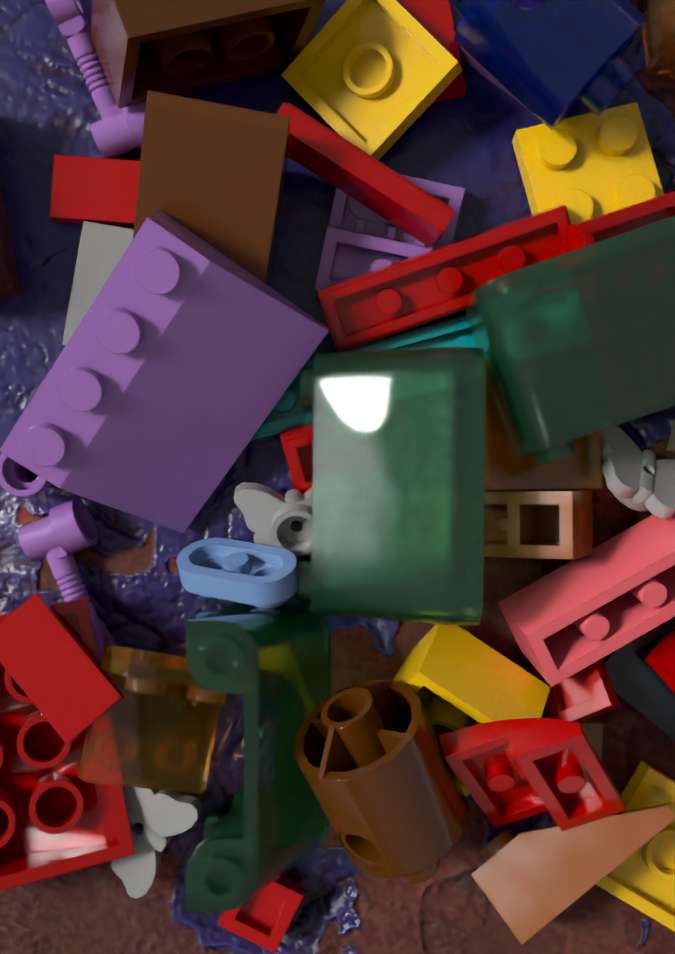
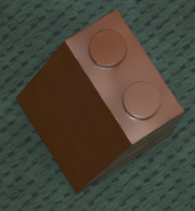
(215, 174)

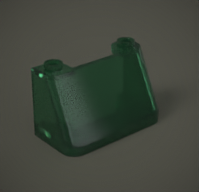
(580, 340)
(397, 484)
(275, 819)

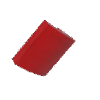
(532, 768)

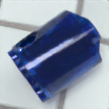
(553, 51)

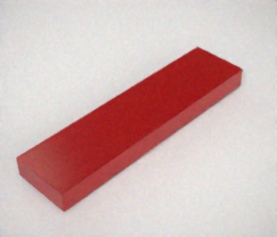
(438, 279)

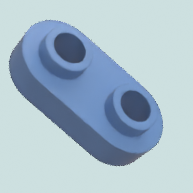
(238, 571)

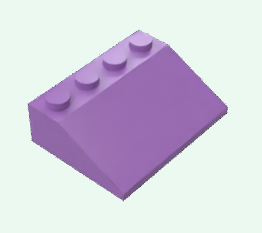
(163, 379)

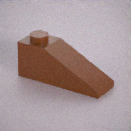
(538, 524)
(548, 869)

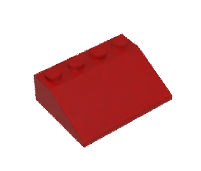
(46, 811)

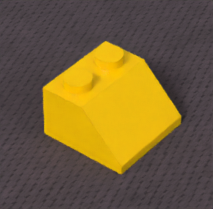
(468, 682)

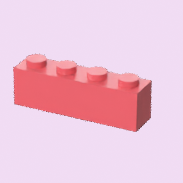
(596, 601)

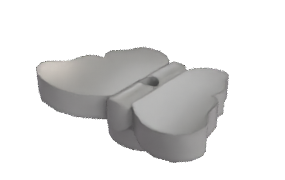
(636, 475)
(272, 516)
(162, 816)

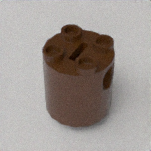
(382, 779)

